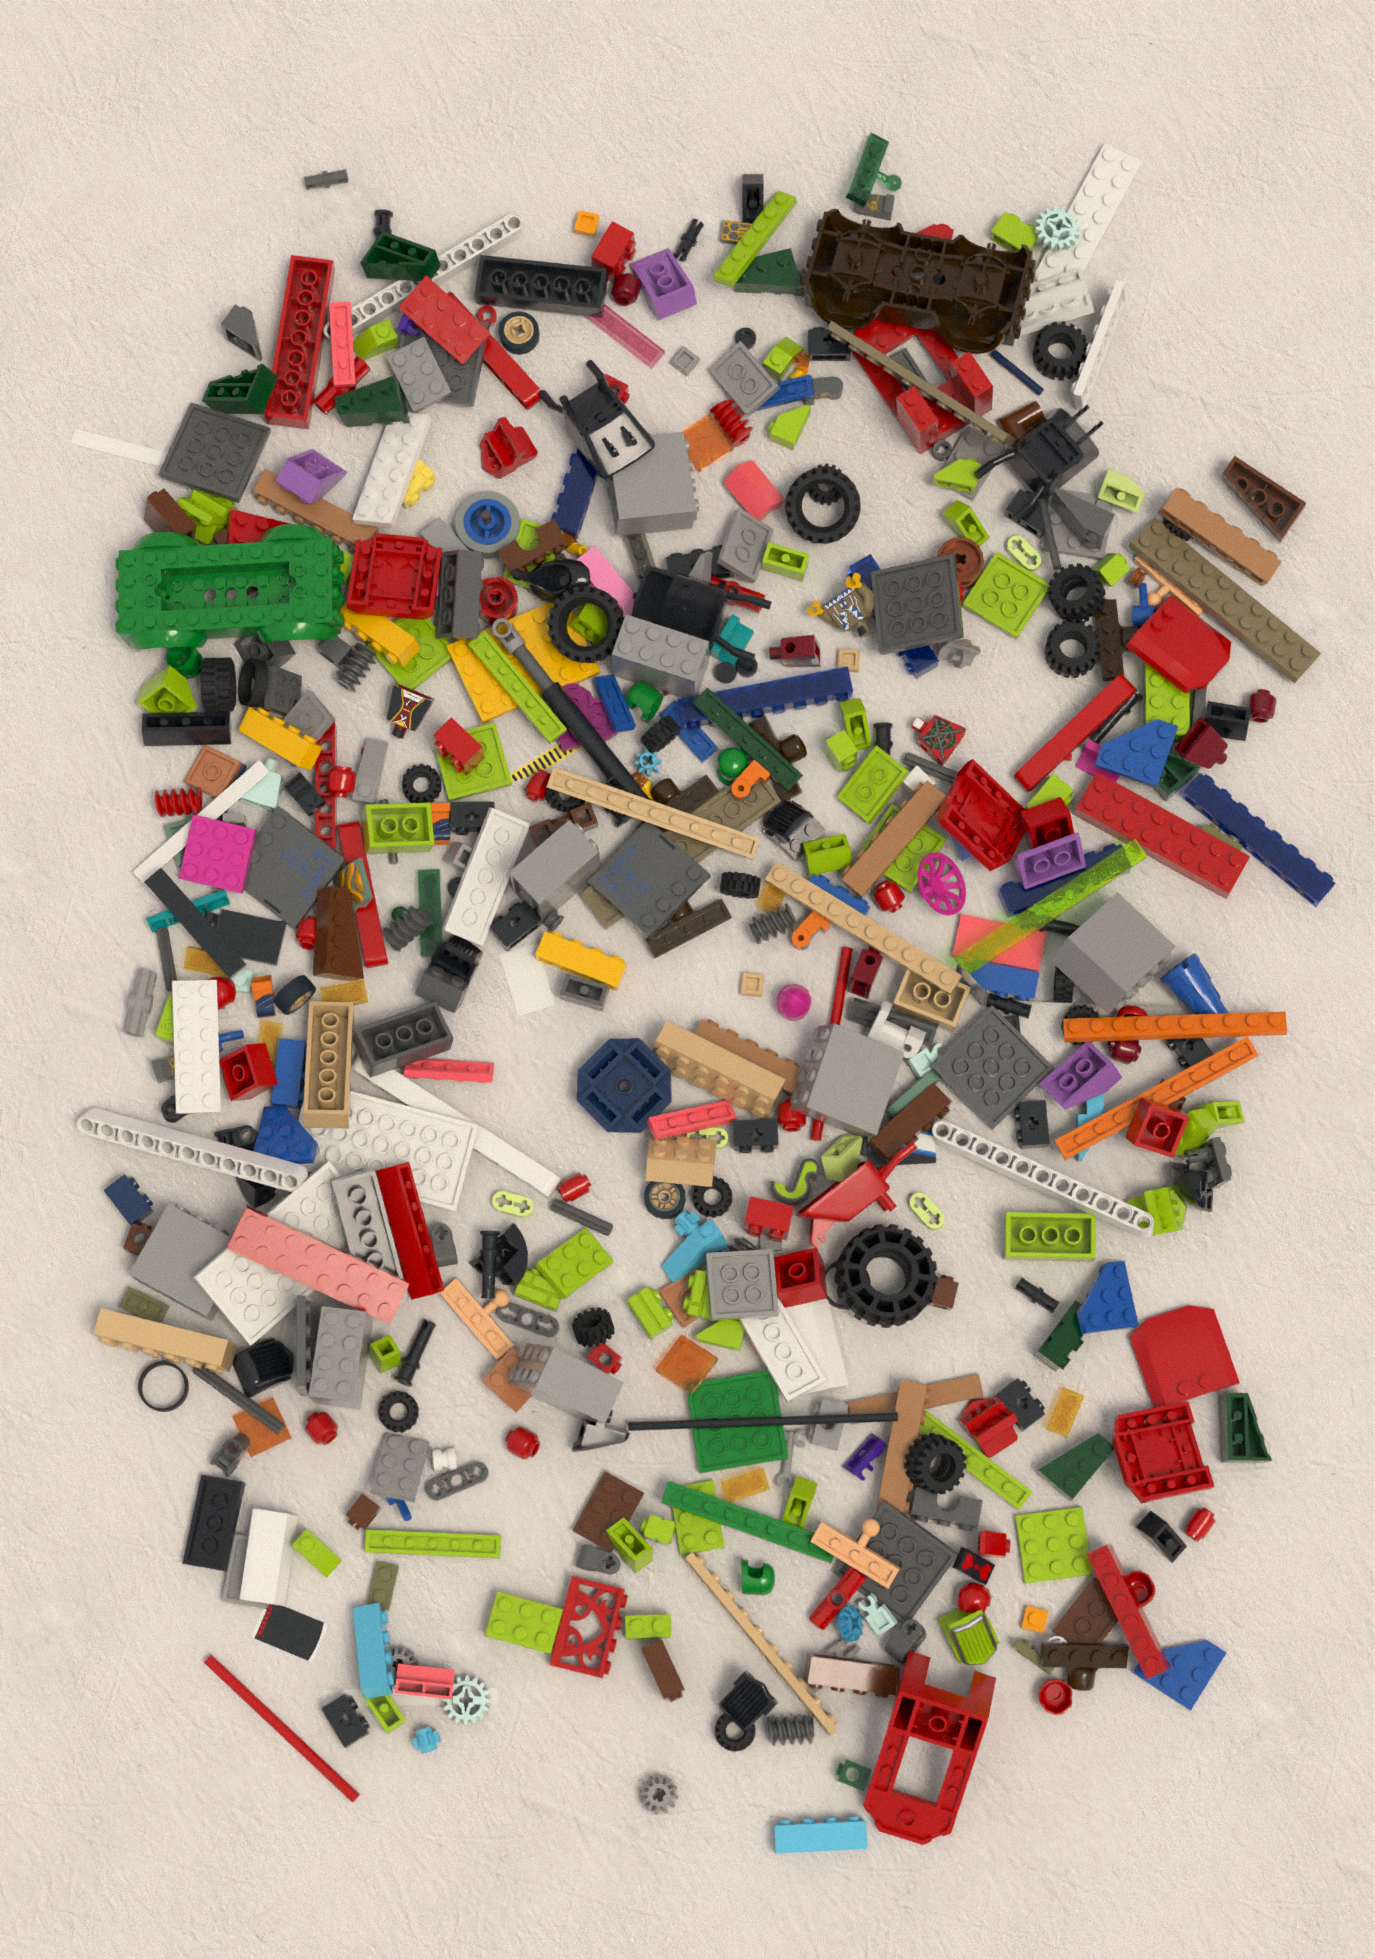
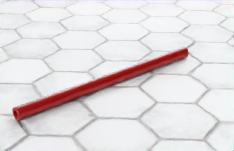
(836, 1014)
(278, 1725)

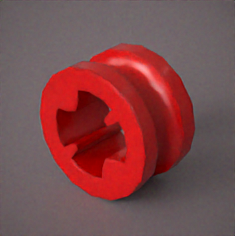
(484, 309)

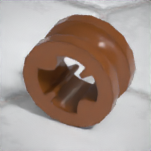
(1137, 577)

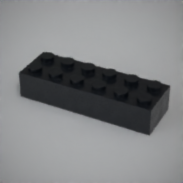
(541, 286)

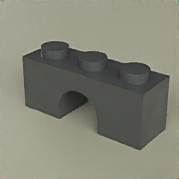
(965, 1515)

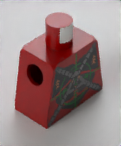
(938, 737)

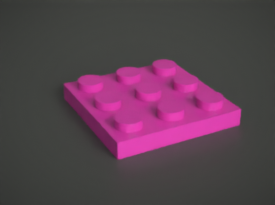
(217, 853)

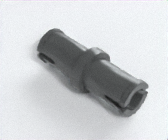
(326, 179)

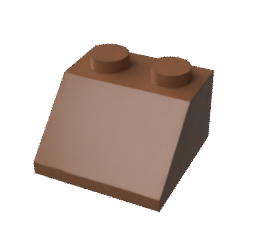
(498, 1380)

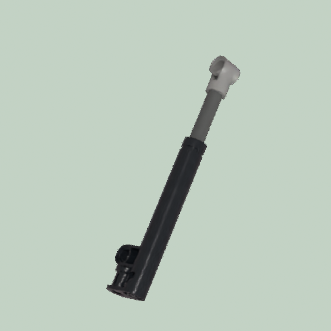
(573, 719)

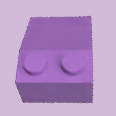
(664, 284)
(309, 476)
(1081, 1077)

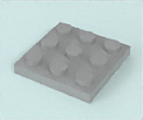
(1065, 539)
(742, 1284)

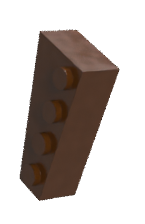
(1264, 497)
(336, 936)

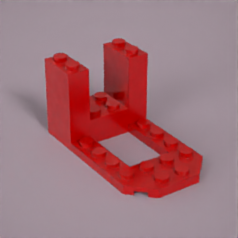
(919, 416)
(938, 1719)

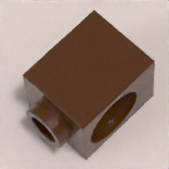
(130, 1245)
(944, 1293)
(362, 1512)

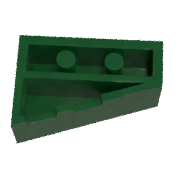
(399, 259)
(771, 274)
(243, 393)
(373, 404)
(1175, 775)
(1062, 1340)
(1239, 1431)
(1076, 1466)

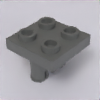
(282, 690)
(1214, 1161)

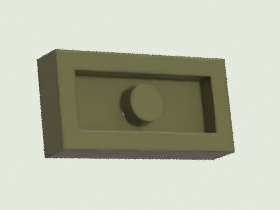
(1216, 832)
(143, 1305)
(383, 1585)
(1025, 1648)

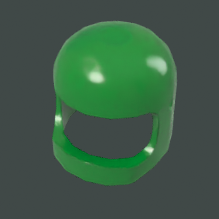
(185, 661)
(645, 697)
(731, 763)
(757, 1580)

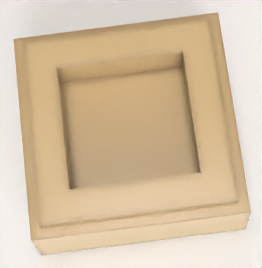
(849, 658)
(752, 984)

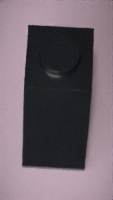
(752, 197)
(1031, 521)
(1161, 1536)

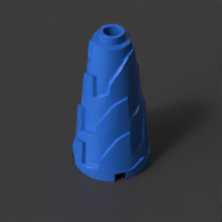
(1193, 986)

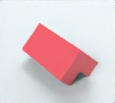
(753, 490)
(424, 1681)

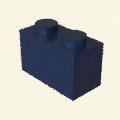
(129, 1200)

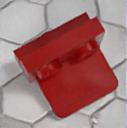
(505, 449)
(989, 1424)

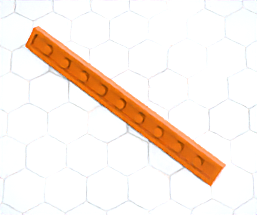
(1175, 1026)
(1164, 1093)

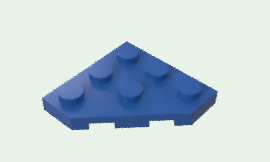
(1139, 753)
(284, 1137)
(1108, 1302)
(1189, 1672)

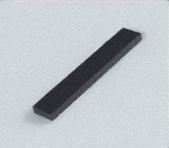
(195, 923)

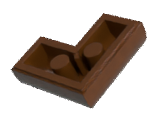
(1020, 420)

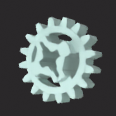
(1050, 235)
(477, 1700)

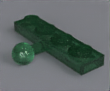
(868, 171)
(430, 901)

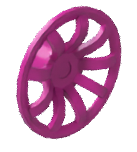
(935, 886)

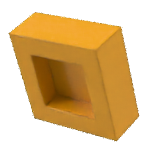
(586, 223)
(1034, 1619)

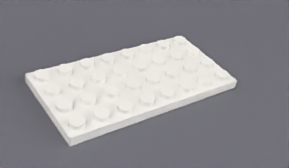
(392, 1134)
(257, 1296)

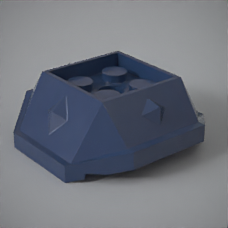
(601, 1079)

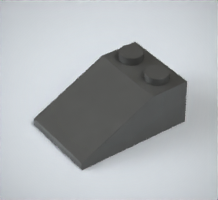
(1083, 518)

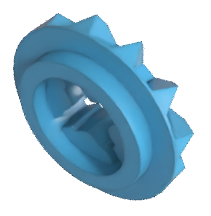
(848, 1628)

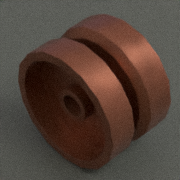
(968, 557)

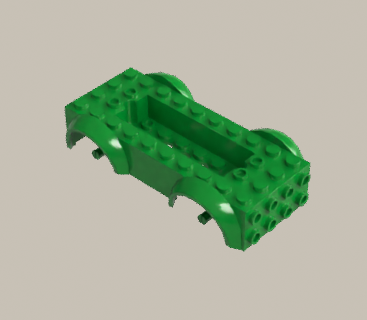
(169, 573)

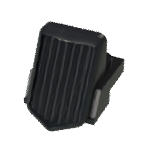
(791, 826)
(457, 957)
(263, 1366)
(747, 1701)

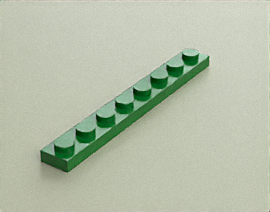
(743, 1520)

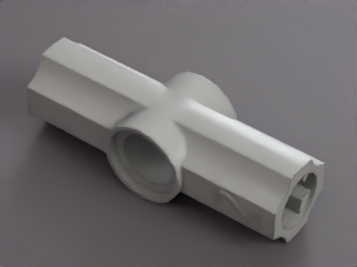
(140, 1003)

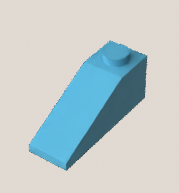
(693, 1251)

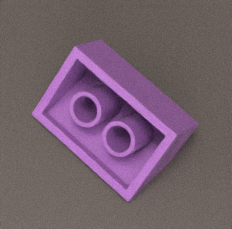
(1049, 861)

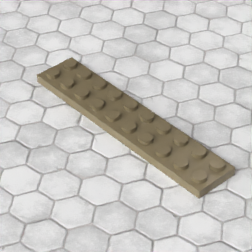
(926, 388)
(1224, 600)
(721, 810)

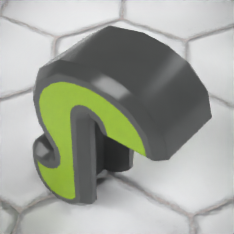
(801, 1188)

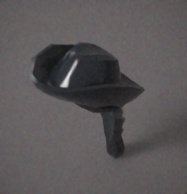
(554, 578)

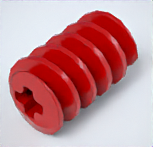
(731, 422)
(179, 803)

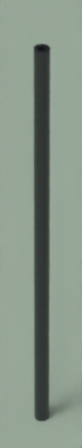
(763, 1421)

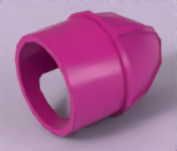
(793, 1002)

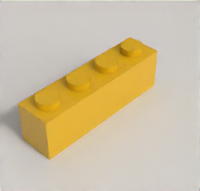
(382, 635)
(280, 738)
(581, 961)

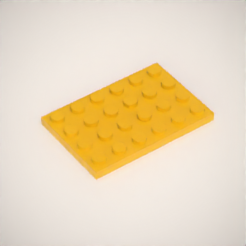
(487, 694)

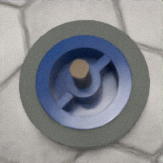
(487, 523)

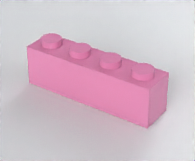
(607, 579)

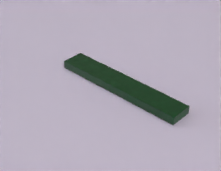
(747, 739)

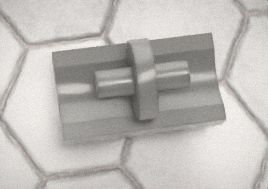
(960, 652)

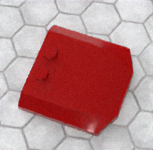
(394, 577)
(1181, 646)
(982, 816)
(1182, 1355)
(1160, 1453)

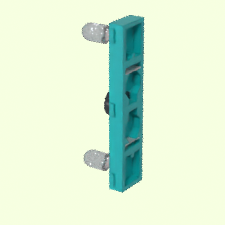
(213, 901)

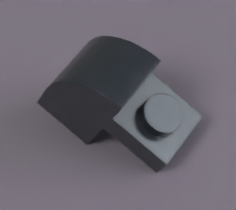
(304, 793)

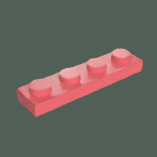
(342, 344)
(450, 1070)
(691, 1120)

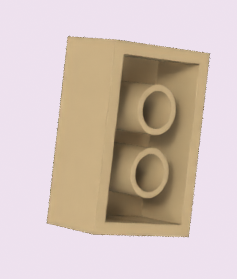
(930, 1003)
(681, 1161)

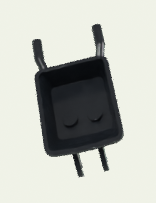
(602, 426)
(1048, 455)
(688, 605)

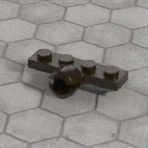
(1112, 639)
(790, 748)
(688, 801)
(687, 925)
(1083, 1660)

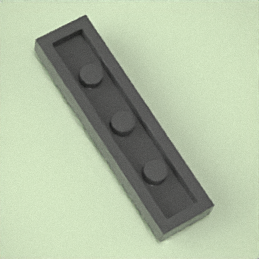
(866, 1012)

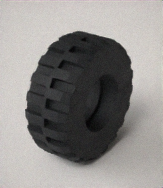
(904, 1250)

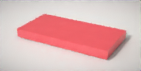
(1024, 954)

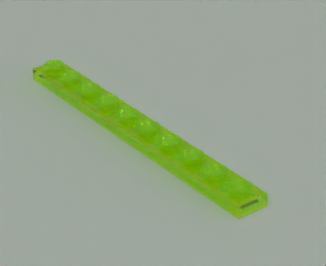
(1051, 907)

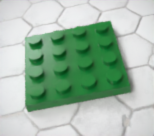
(737, 1397)

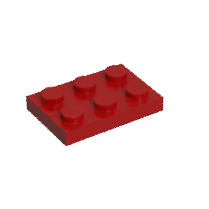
(248, 527)

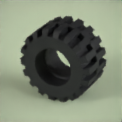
(1065, 335)
(1069, 579)
(1078, 632)
(218, 684)
(948, 1471)

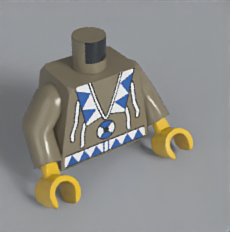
(849, 608)

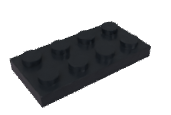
(214, 1523)

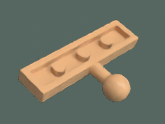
(1166, 587)
(478, 1317)
(856, 1553)

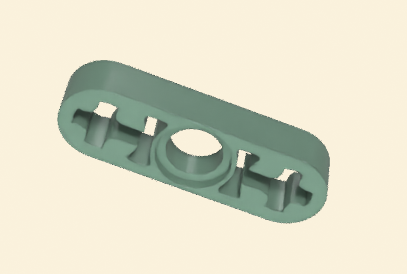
(912, 1093)

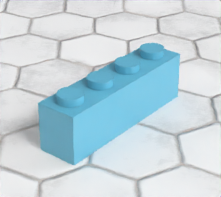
(372, 1650)
(820, 1836)

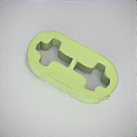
(1027, 550)
(711, 1132)
(514, 1199)
(922, 1215)

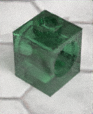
(860, 1783)

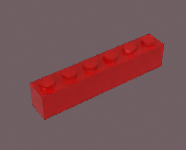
(410, 1230)
(1128, 1611)

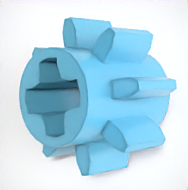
(647, 757)
(687, 1223)
(426, 1740)

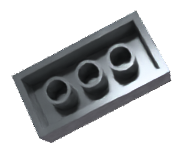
(459, 595)
(402, 1039)

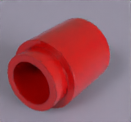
(536, 786)
(574, 1187)
(1199, 1524)

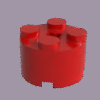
(496, 589)

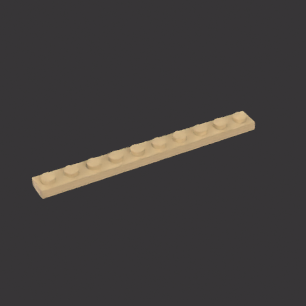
(653, 812)
(863, 928)
(768, 1650)

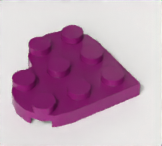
(593, 712)

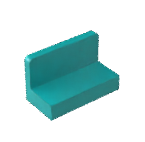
(735, 634)

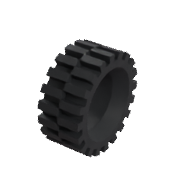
(795, 514)
(559, 617)

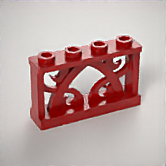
(564, 1648)

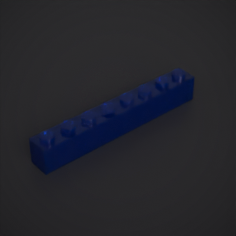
(774, 696)
(1258, 839)

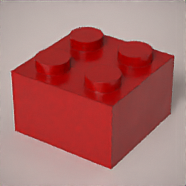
(614, 250)
(458, 746)
(1047, 822)
(248, 1072)
(1157, 1127)
(768, 1219)
(800, 1277)

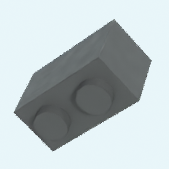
(442, 988)
(584, 992)

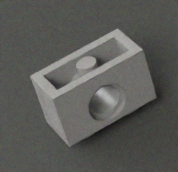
(828, 1438)

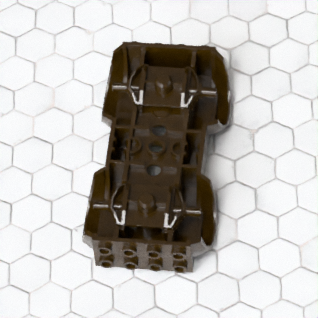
(971, 311)

